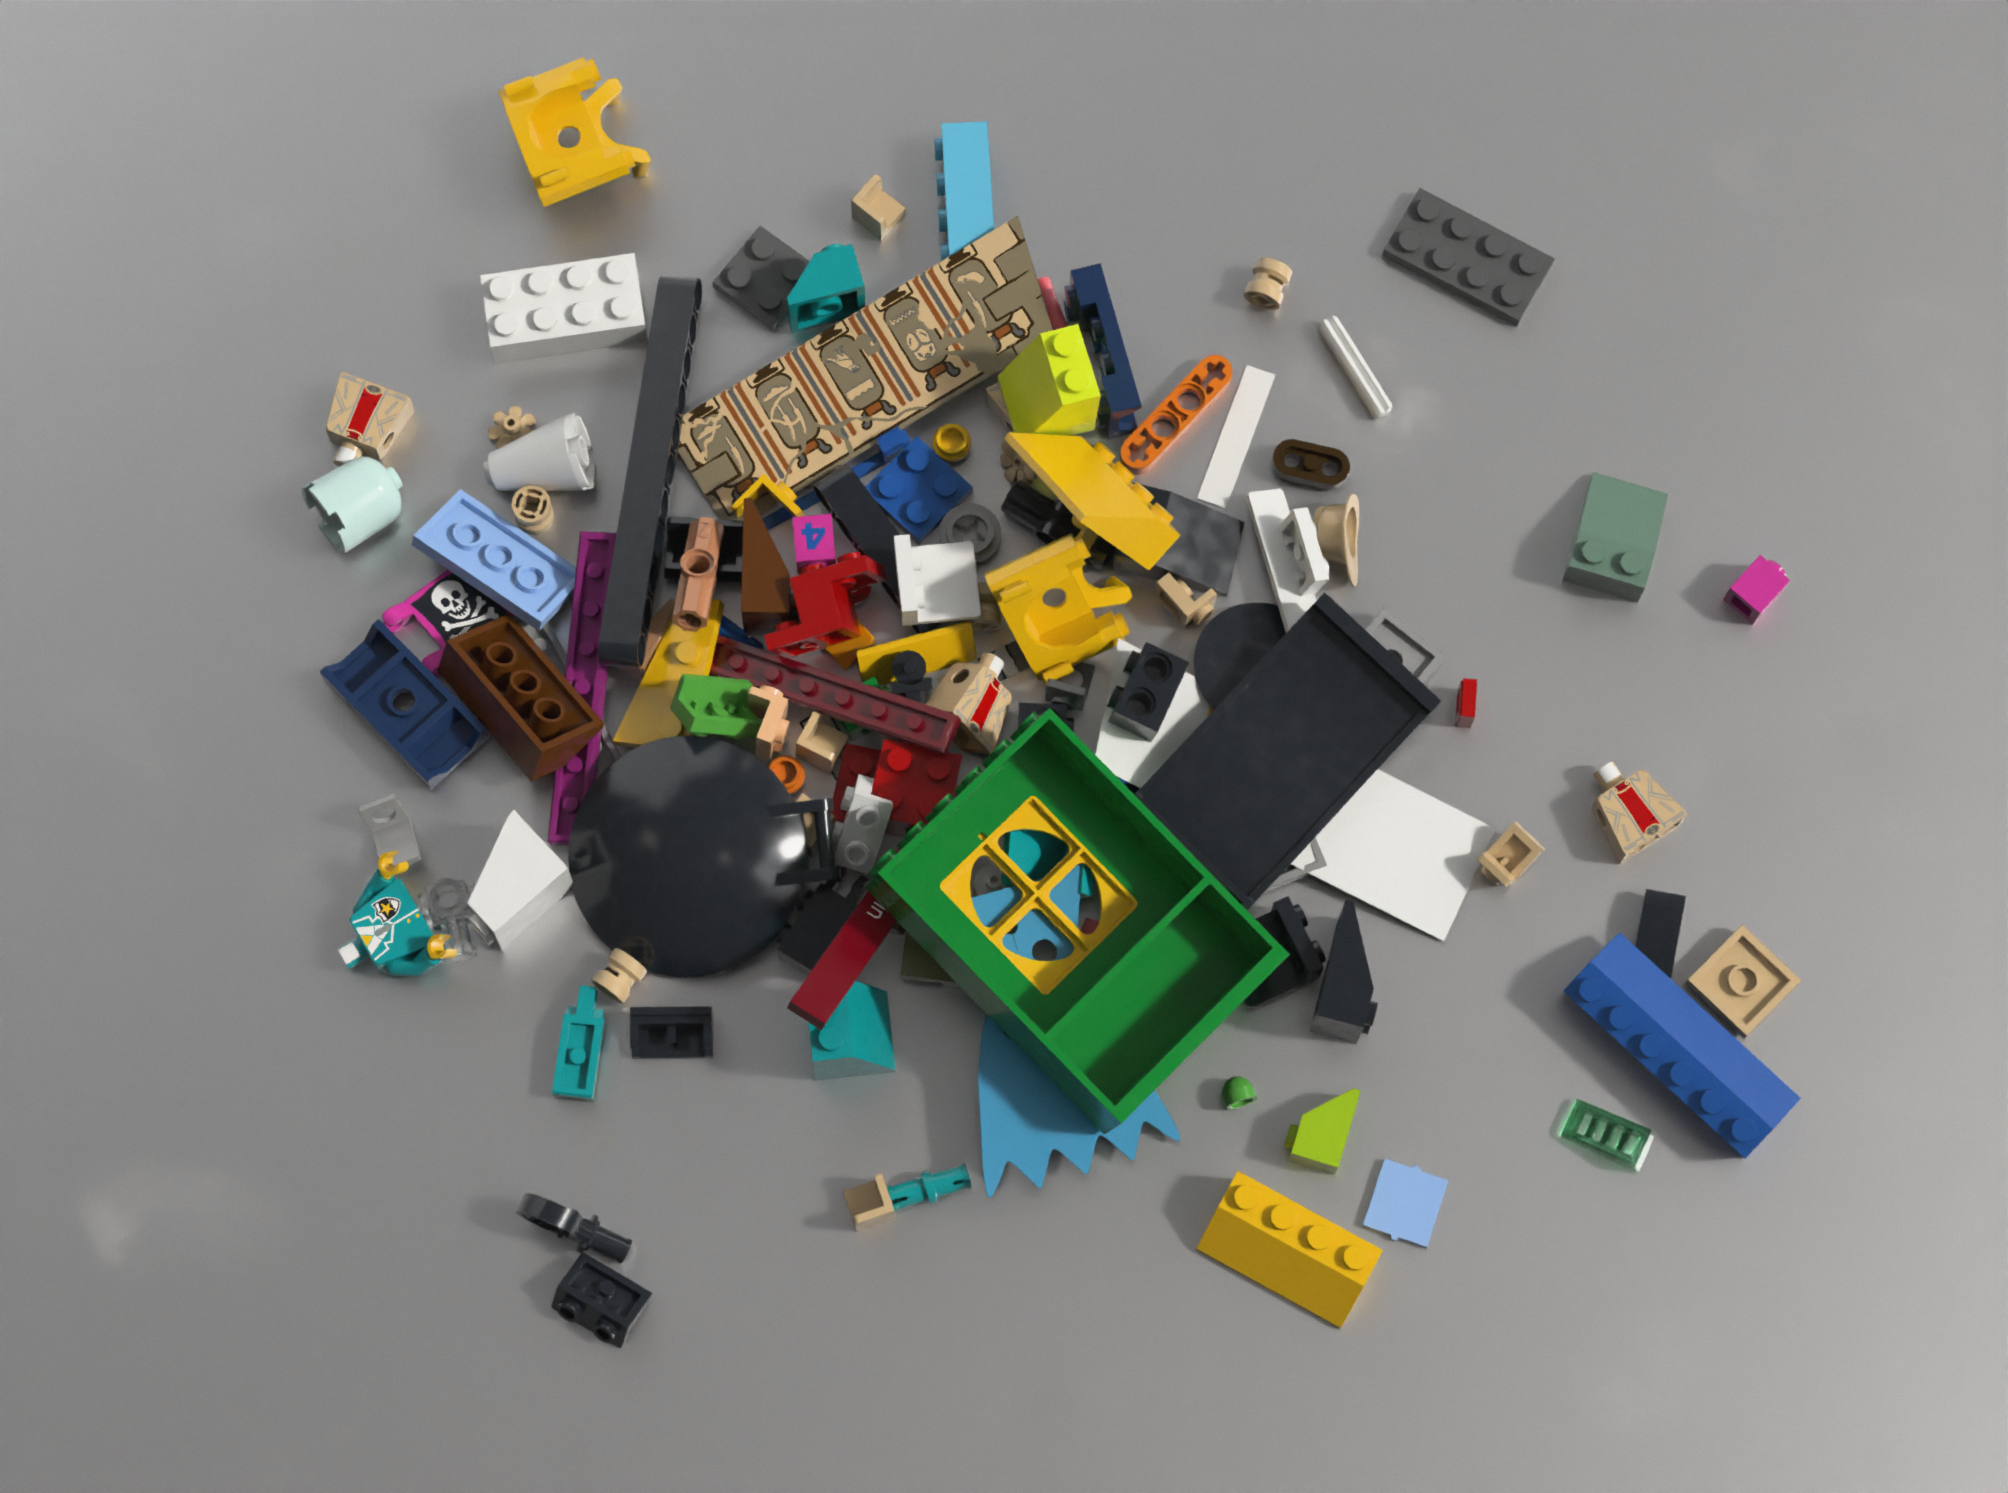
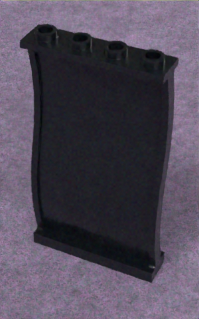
(1286, 750)

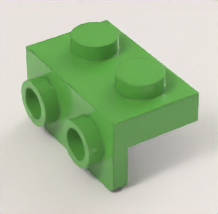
(715, 706)

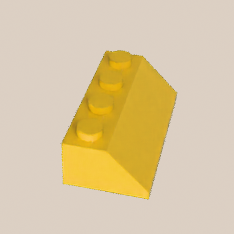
(1289, 1249)

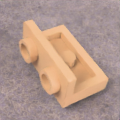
(772, 708)

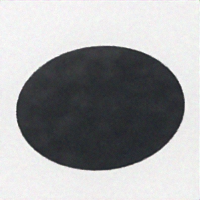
(1234, 646)

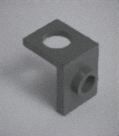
(1068, 694)

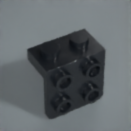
(1305, 959)

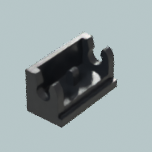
(671, 1032)

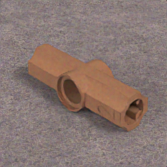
(698, 574)

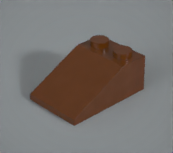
(766, 585)

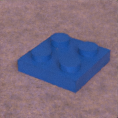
(918, 490)

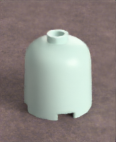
(355, 501)

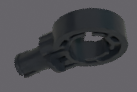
(570, 1225)

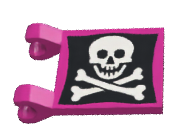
(444, 611)

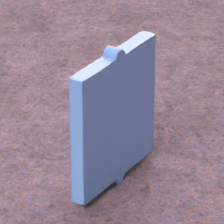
(1405, 1203)

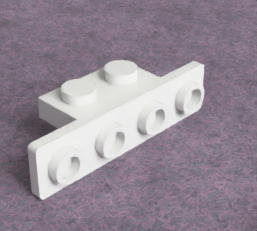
(1289, 552)

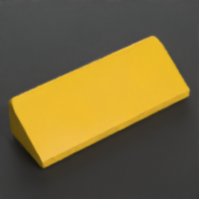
(938, 647)

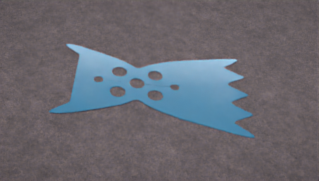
(1018, 1103)

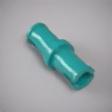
(929, 1186)

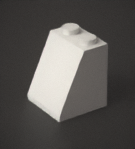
(516, 884)

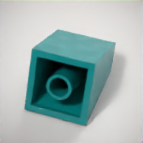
(855, 1037)

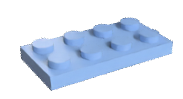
(497, 559)

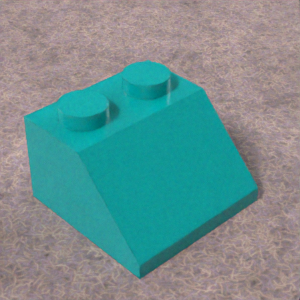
(827, 289)

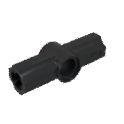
(1050, 520)

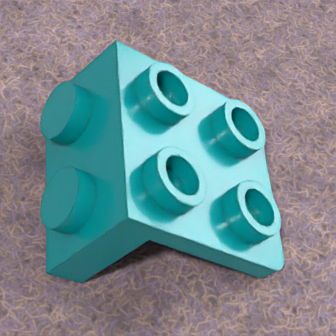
(1038, 854)

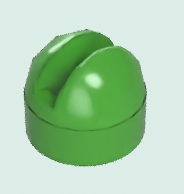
(1238, 1093)

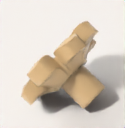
(511, 426)
(1018, 468)

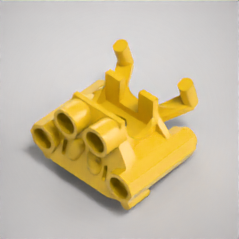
(552, 102)
(1065, 633)

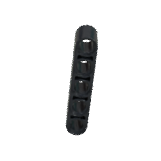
(863, 525)

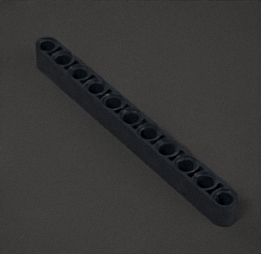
(650, 473)

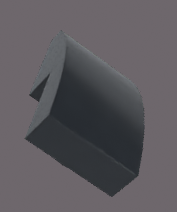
(1660, 928)

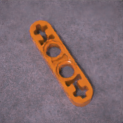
(1180, 418)

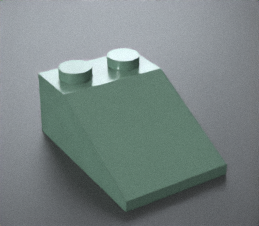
(1616, 537)

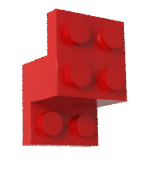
(825, 605)
(901, 773)

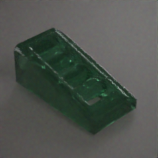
(1602, 1148)

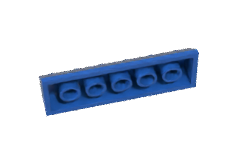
(1682, 1045)

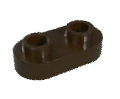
(1311, 461)

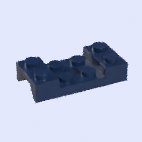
(1092, 309)
(430, 735)

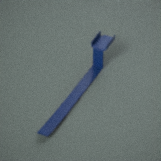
(888, 445)

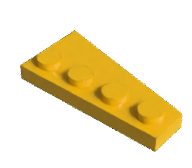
(677, 654)

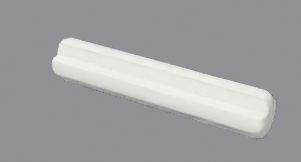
(1355, 367)

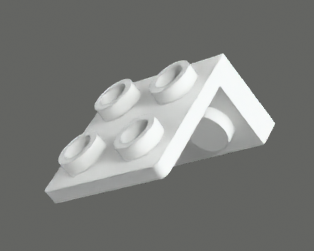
(936, 582)

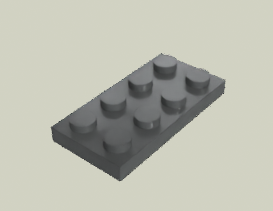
(1468, 256)

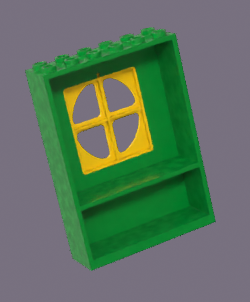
(1136, 991)

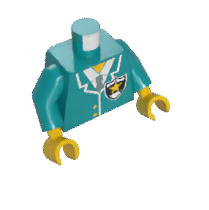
(392, 927)

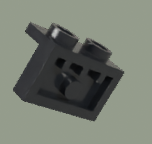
(600, 1300)

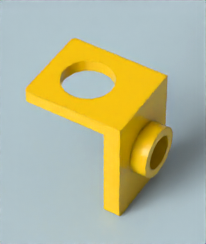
(779, 492)

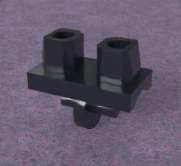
(909, 672)

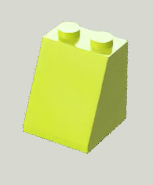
(1052, 385)

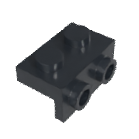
(731, 551)

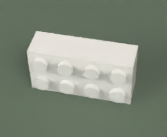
(563, 308)

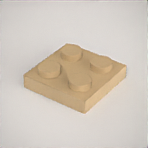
(1743, 981)

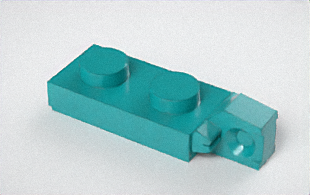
(579, 1048)

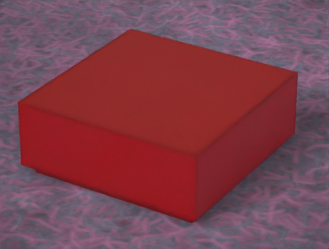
(1466, 703)

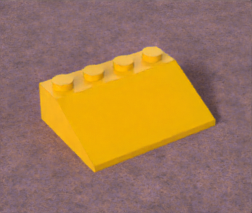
(1099, 493)

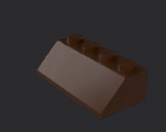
(519, 696)

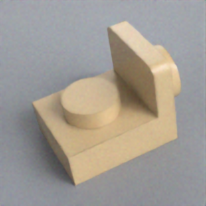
(1178, 601)

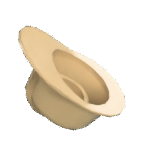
(1338, 534)

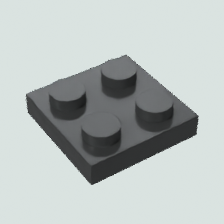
(762, 277)

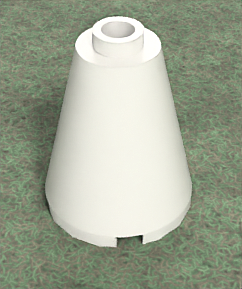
(548, 457)

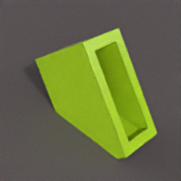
(1323, 1133)

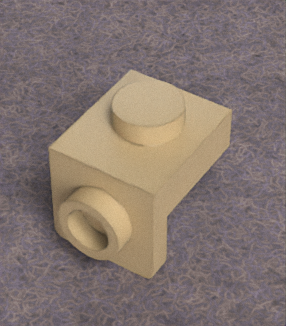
(1510, 855)

